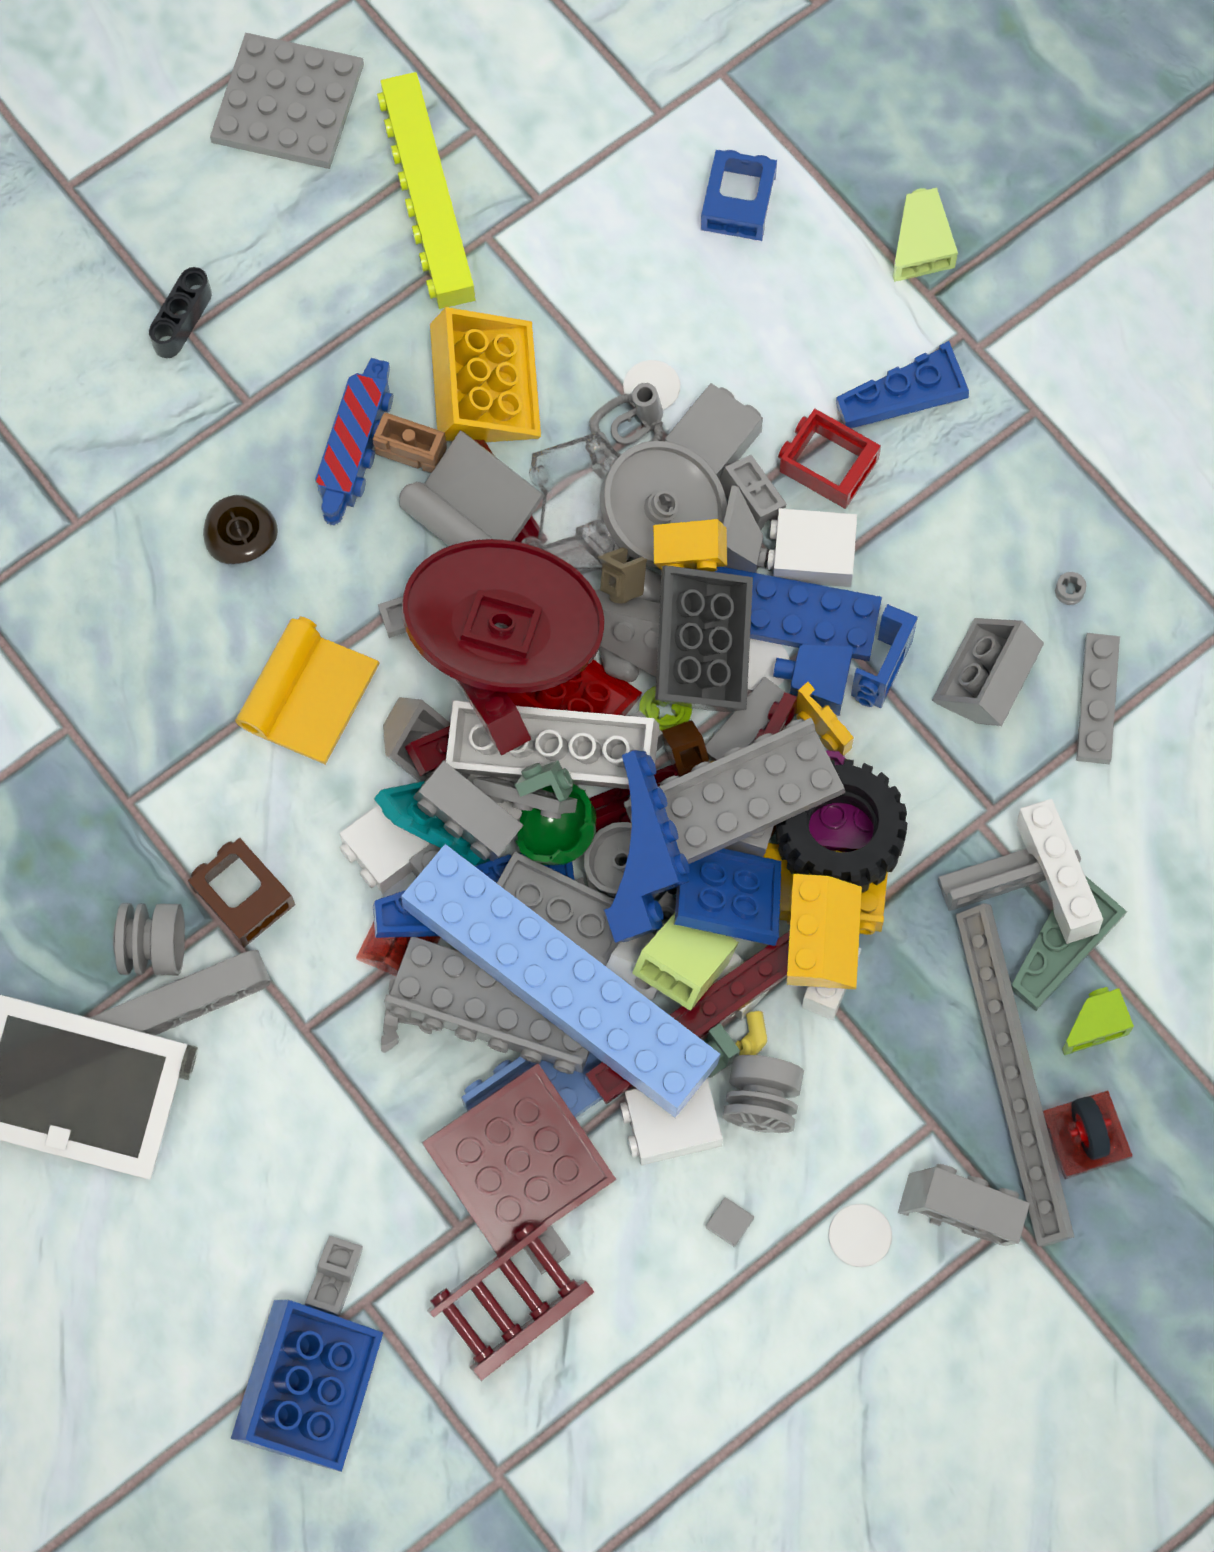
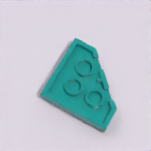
(402, 809)

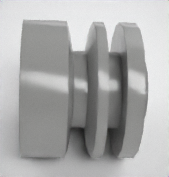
(144, 939)
(763, 1093)

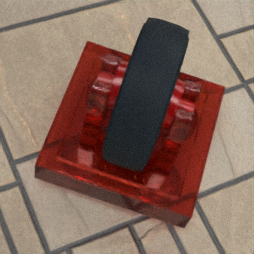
(1086, 1134)

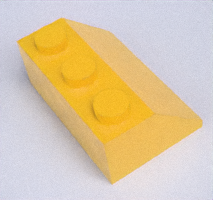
(824, 932)

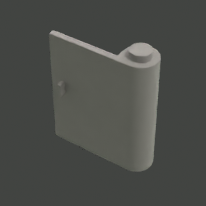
(471, 496)

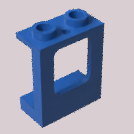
(736, 215)
(897, 630)

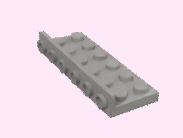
(749, 790)
(460, 996)

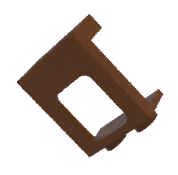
(259, 909)

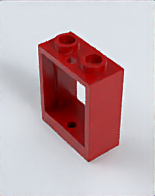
(843, 436)

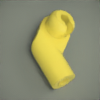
(756, 1037)

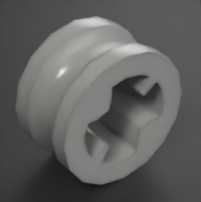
(1074, 598)

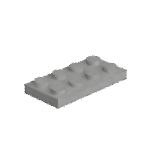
(562, 903)

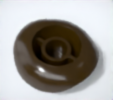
(239, 529)

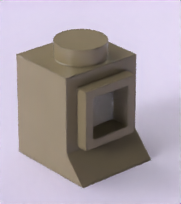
(622, 578)

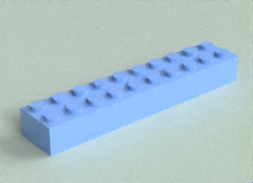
(560, 980)

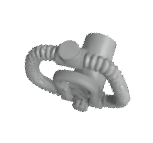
(647, 408)

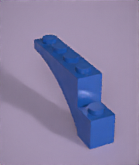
(653, 855)

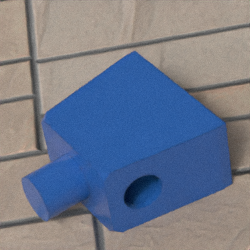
(823, 667)

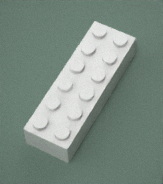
(581, 741)

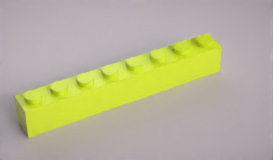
(427, 190)

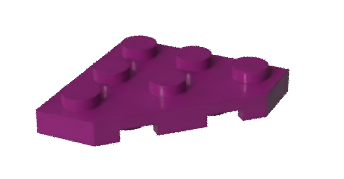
(840, 824)

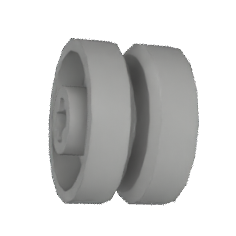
(608, 856)

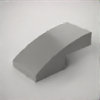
(334, 1276)

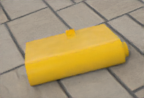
(306, 692)

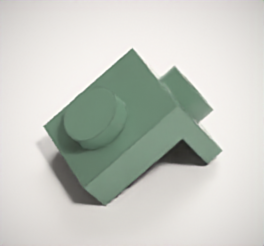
(537, 777)

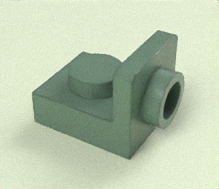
(722, 1043)

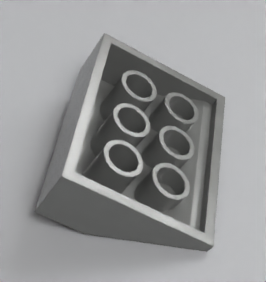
(704, 639)

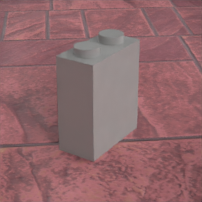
(717, 428)

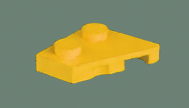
(831, 731)

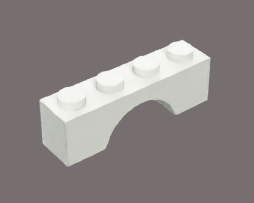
(1070, 892)

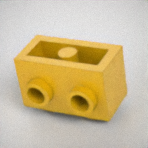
(691, 545)

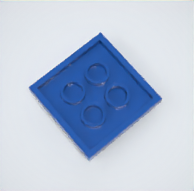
(732, 896)

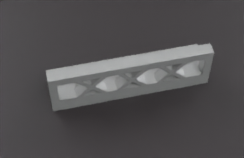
(991, 879)

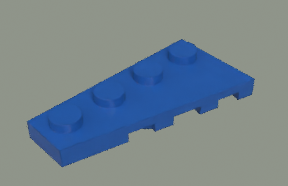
(918, 386)

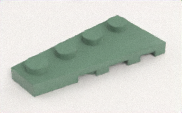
(1053, 960)

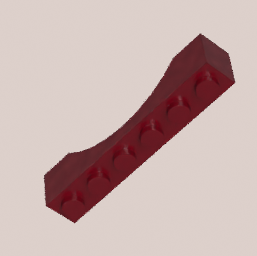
(498, 717)

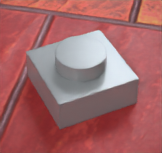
(553, 1244)

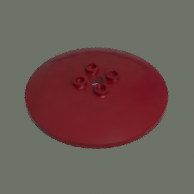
(541, 598)

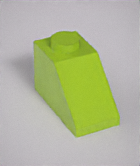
(1099, 1021)

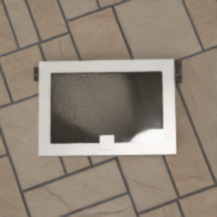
(86, 1086)

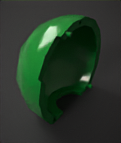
(558, 839)

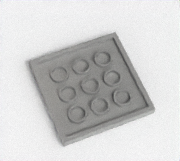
(287, 100)

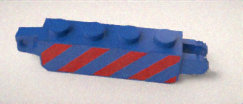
(351, 440)

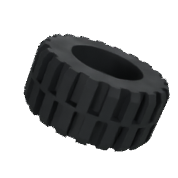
(860, 866)

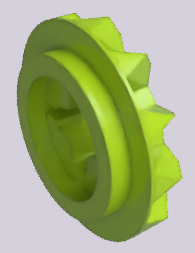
(649, 708)

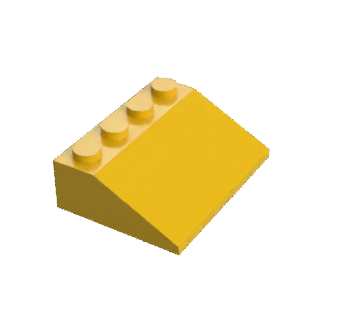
(484, 376)

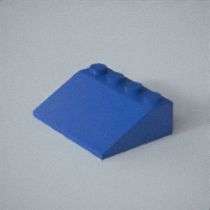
(307, 1385)

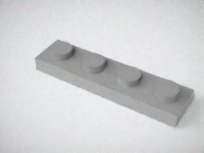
(1098, 698)

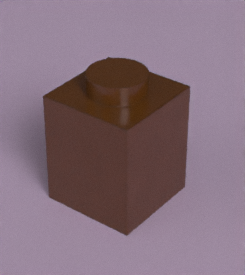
(684, 747)

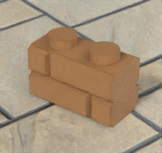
(409, 442)

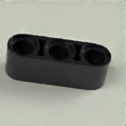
(180, 326)

